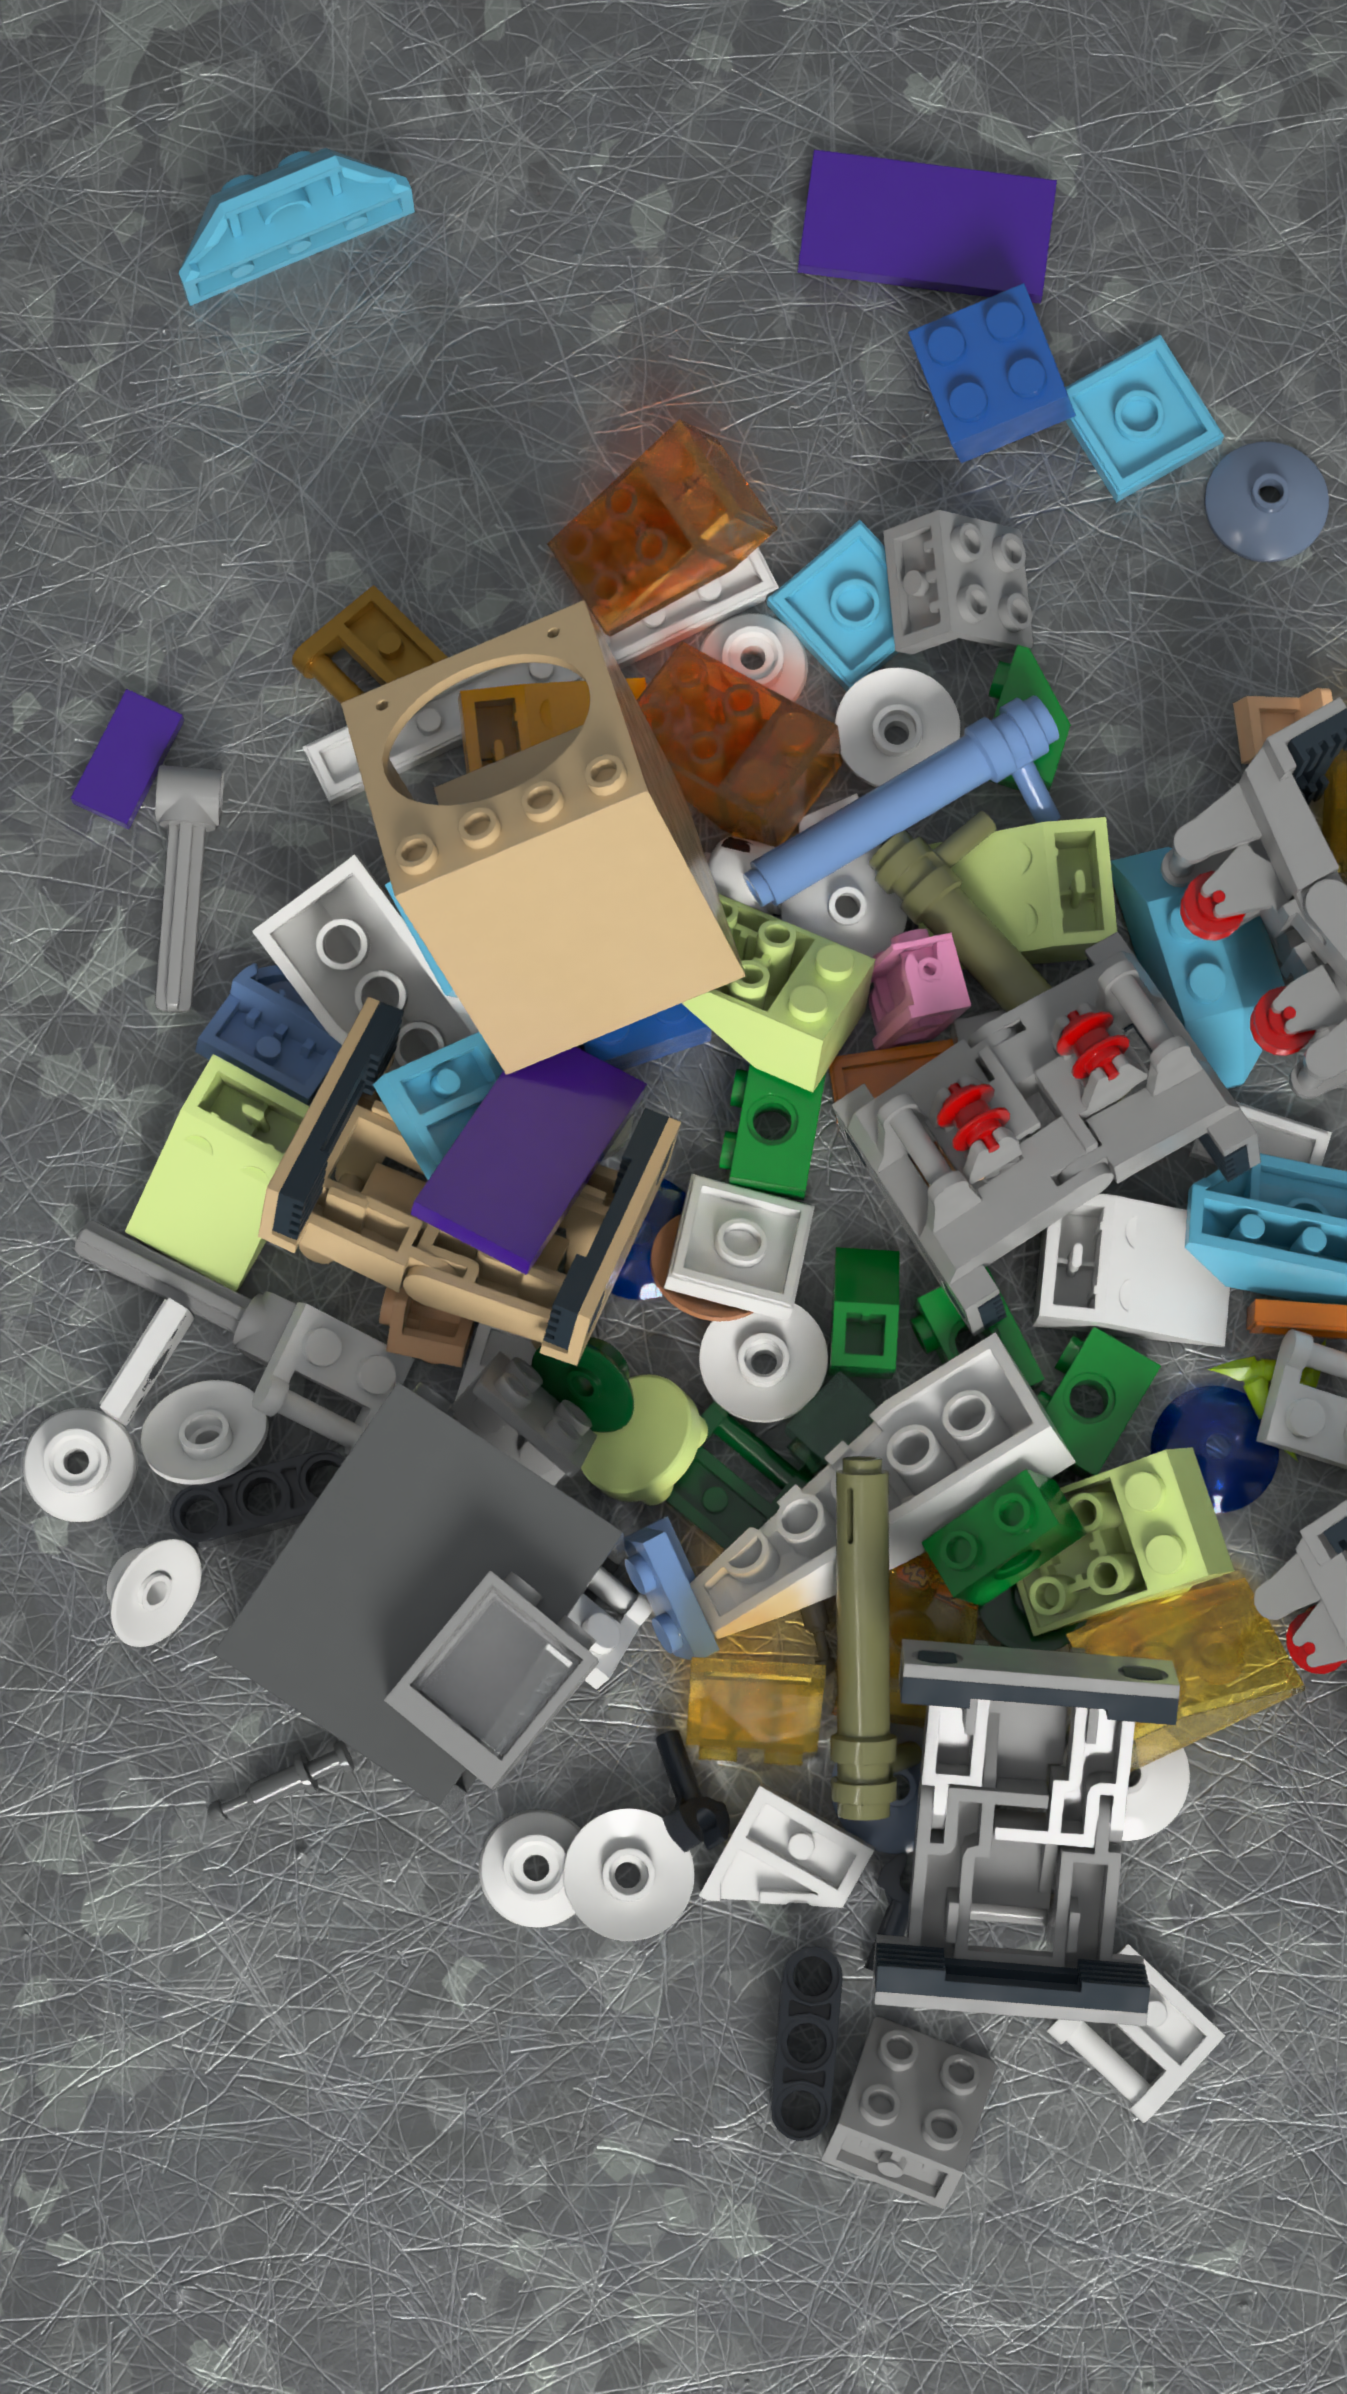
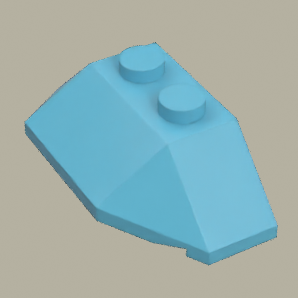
(288, 216)
(1203, 981)
(1273, 1230)

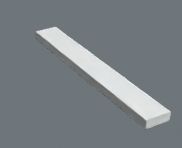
(438, 724)

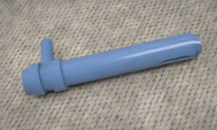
(985, 753)

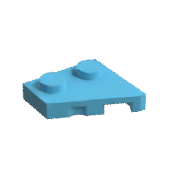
(438, 1096)

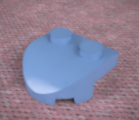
(270, 1034)
(664, 1575)

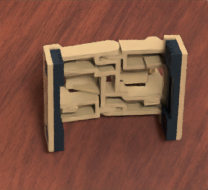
(370, 1226)

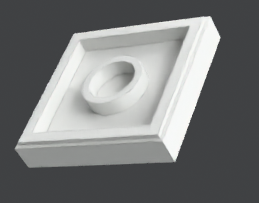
(739, 1247)

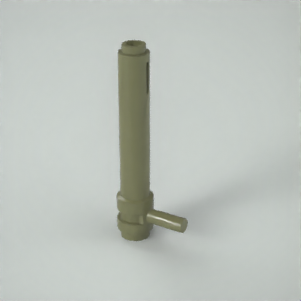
(934, 898)
(863, 1742)

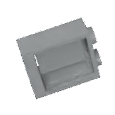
(498, 1674)

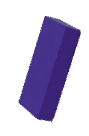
(127, 759)

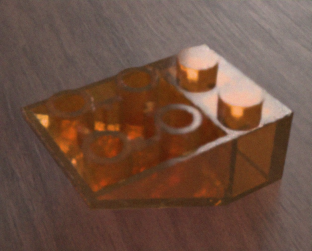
(661, 529)
(738, 746)

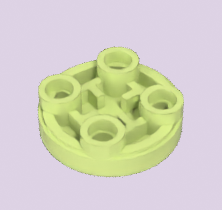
(654, 1446)

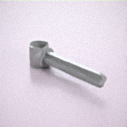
(188, 806)
(255, 1321)

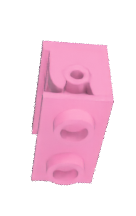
(916, 989)

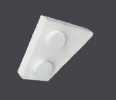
(787, 1856)

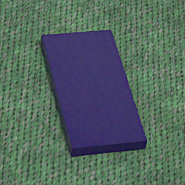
(926, 225)
(528, 1155)

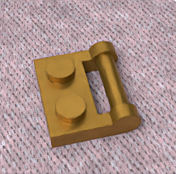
(375, 637)

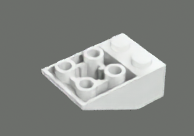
(1128, 1274)

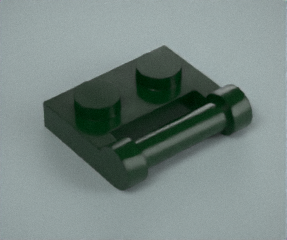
(716, 1497)

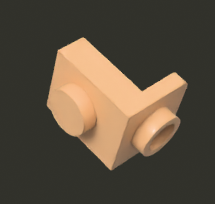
(1264, 716)
(423, 1330)

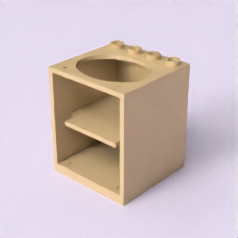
(555, 879)

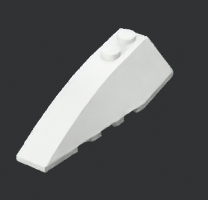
(352, 944)
(945, 1451)

